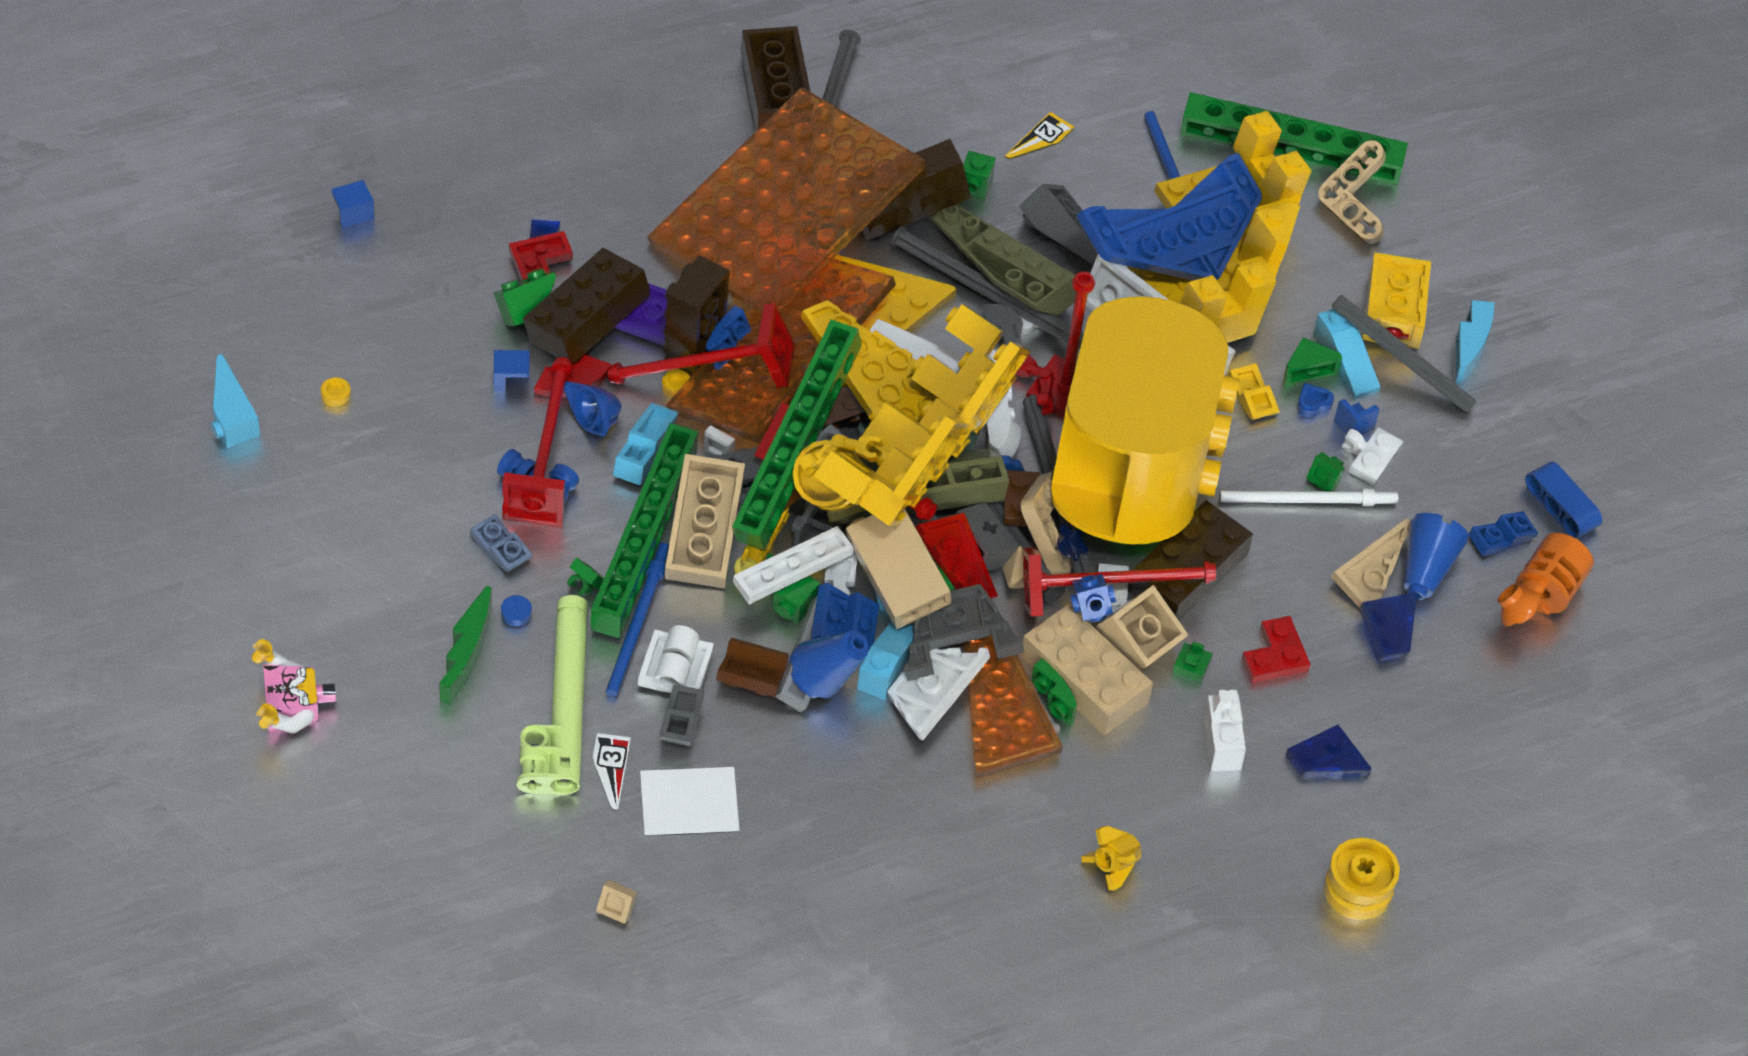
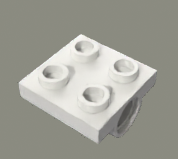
(675, 659)

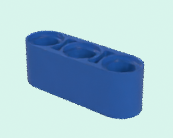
(1563, 499)

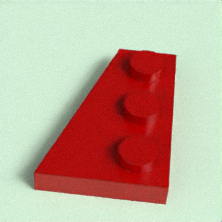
(956, 552)

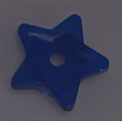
(1071, 543)

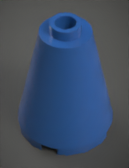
(1431, 552)
(827, 662)

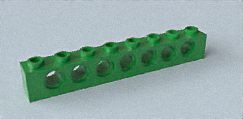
(1315, 141)
(797, 431)
(642, 533)

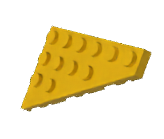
(909, 301)

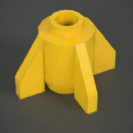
(1115, 854)

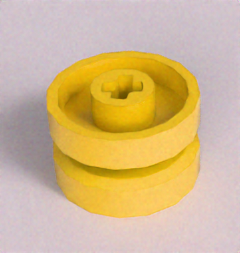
(813, 489)
(1361, 878)

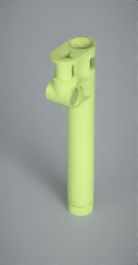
(561, 742)

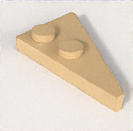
(1368, 572)

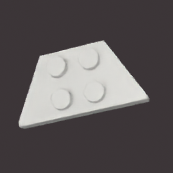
(928, 698)

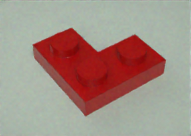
(540, 253)
(1282, 656)

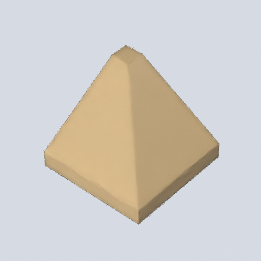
(1014, 570)

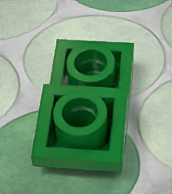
(1060, 698)

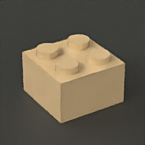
(1143, 628)

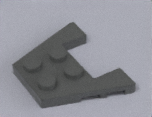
(965, 619)

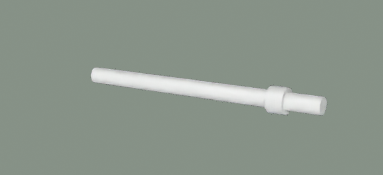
(1366, 497)

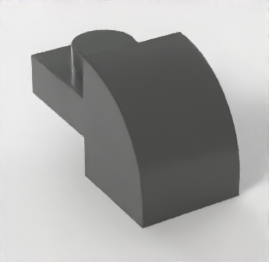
(1006, 320)
(681, 715)

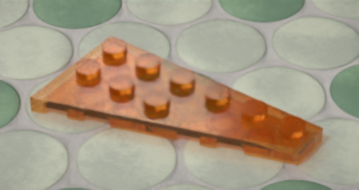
(1006, 715)

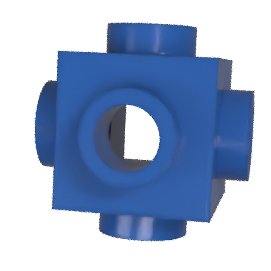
(1093, 598)

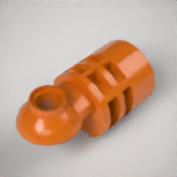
(1547, 579)

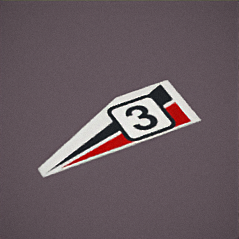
(610, 761)

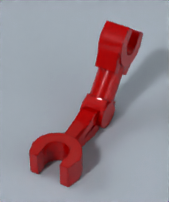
(1046, 380)

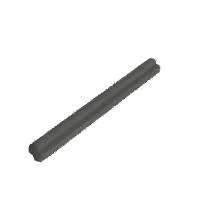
(1403, 353)

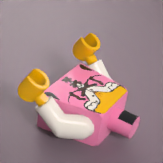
(288, 691)

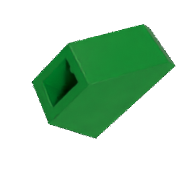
(521, 297)

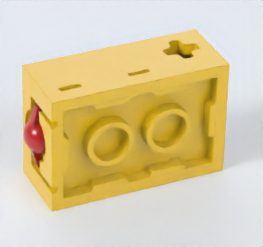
(1398, 296)

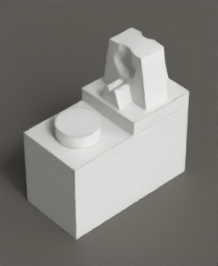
(1224, 731)

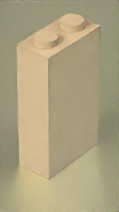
(899, 568)

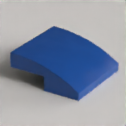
(842, 612)

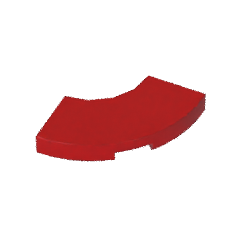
(586, 371)

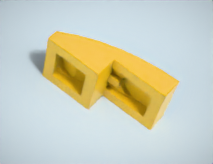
(1253, 394)

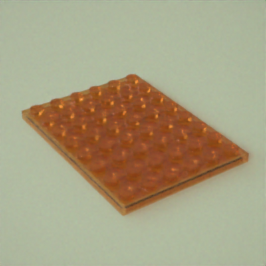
(788, 200)

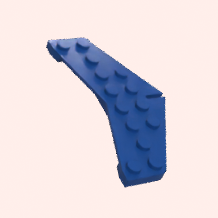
(1186, 239)

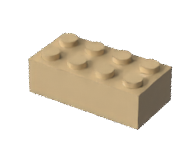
(704, 521)
(1098, 674)

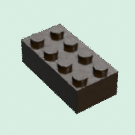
(772, 69)
(932, 190)
(587, 305)
(694, 308)
(1208, 537)

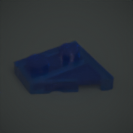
(1390, 624)
(1327, 755)

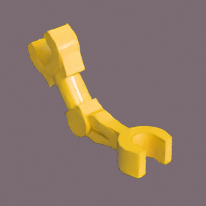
(842, 443)
(760, 555)

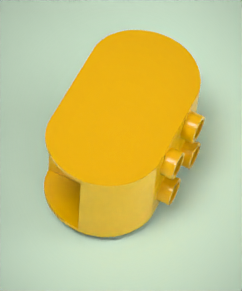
(1143, 421)

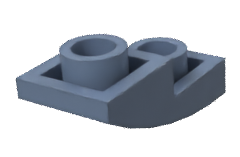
(499, 544)

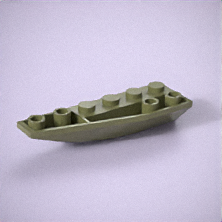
(1008, 261)
(968, 481)

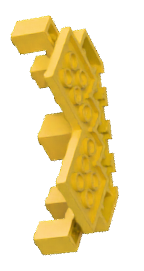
(1243, 290)
(920, 450)

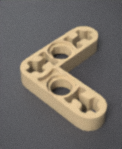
(1345, 197)
(1036, 511)

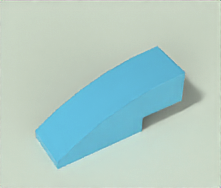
(1472, 338)
(643, 444)

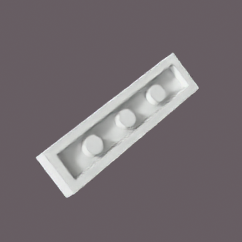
(793, 565)

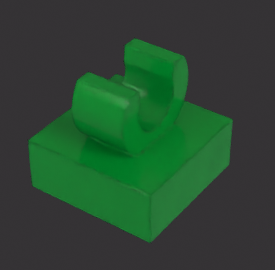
(1326, 472)
(587, 575)
(1192, 661)

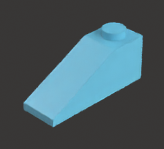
(1343, 337)
(233, 414)
(885, 660)

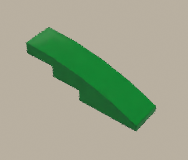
(467, 644)

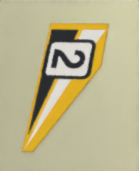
(1045, 133)

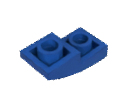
(728, 332)
(1503, 535)

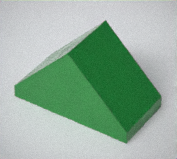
(1311, 363)

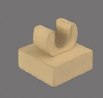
(616, 901)

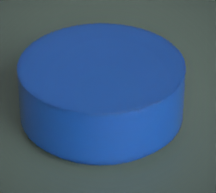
(516, 610)

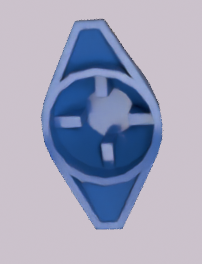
(593, 407)

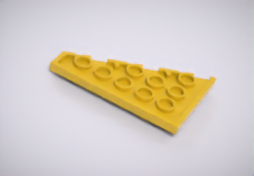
(880, 369)

